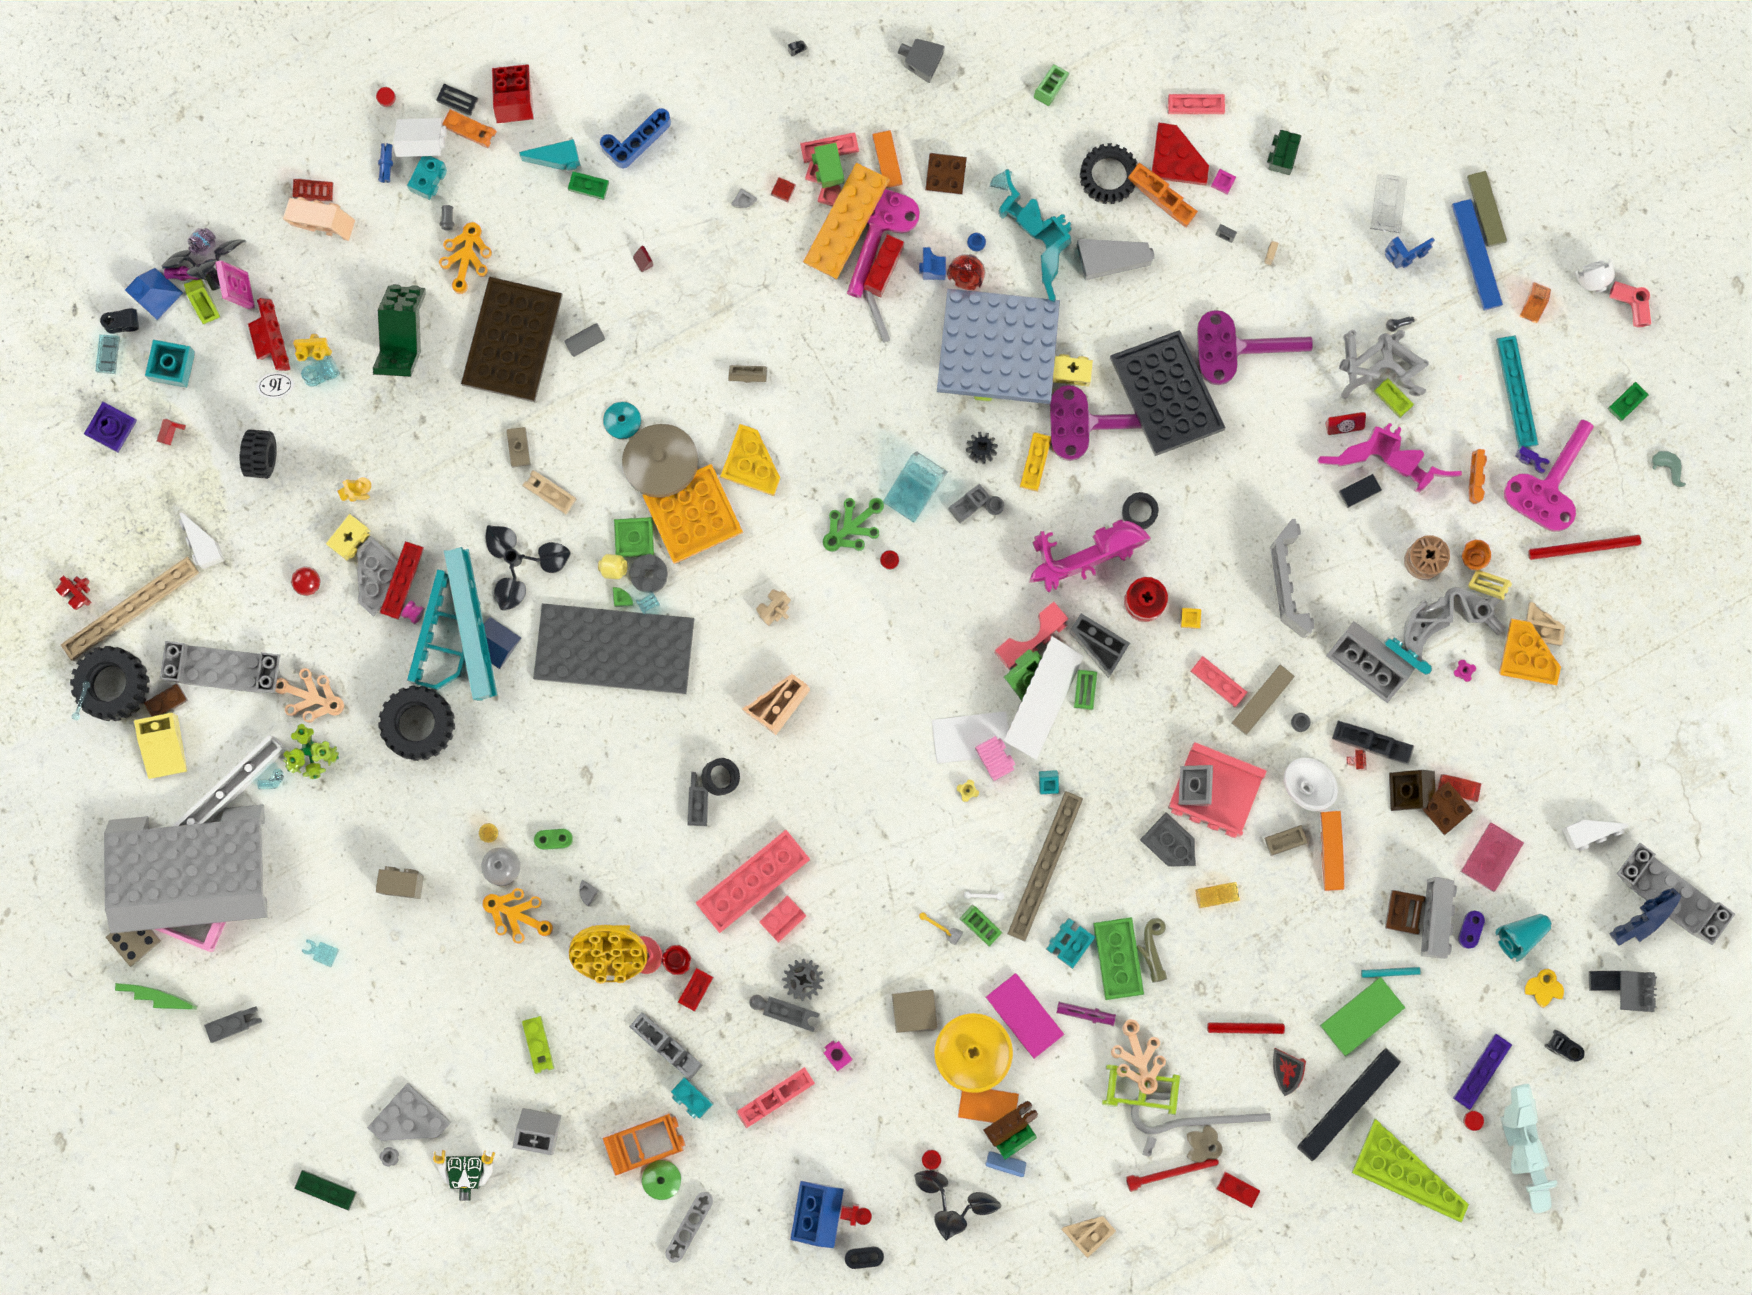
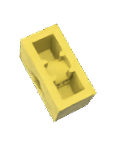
(1081, 375)
(352, 528)

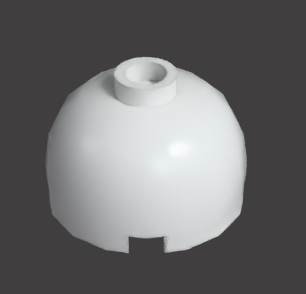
(1596, 275)

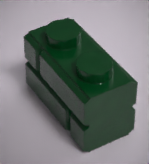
(1284, 152)

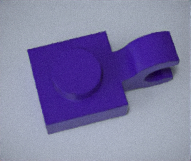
(1528, 457)

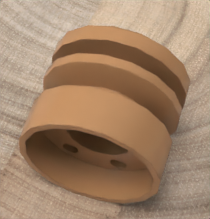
(1419, 565)

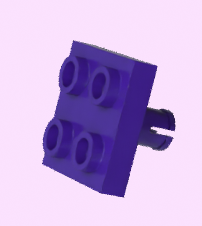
(110, 427)

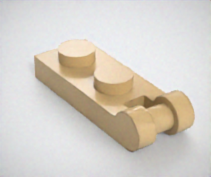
(550, 492)

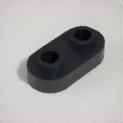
(864, 1259)

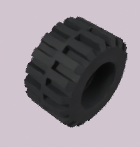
(258, 453)

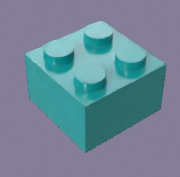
(170, 363)

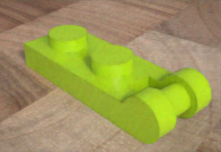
(538, 1044)

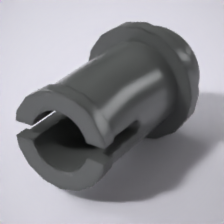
(447, 217)

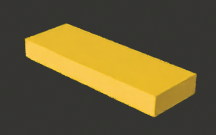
(1035, 462)

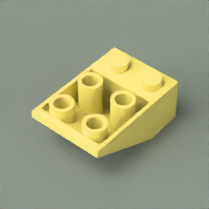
(161, 745)

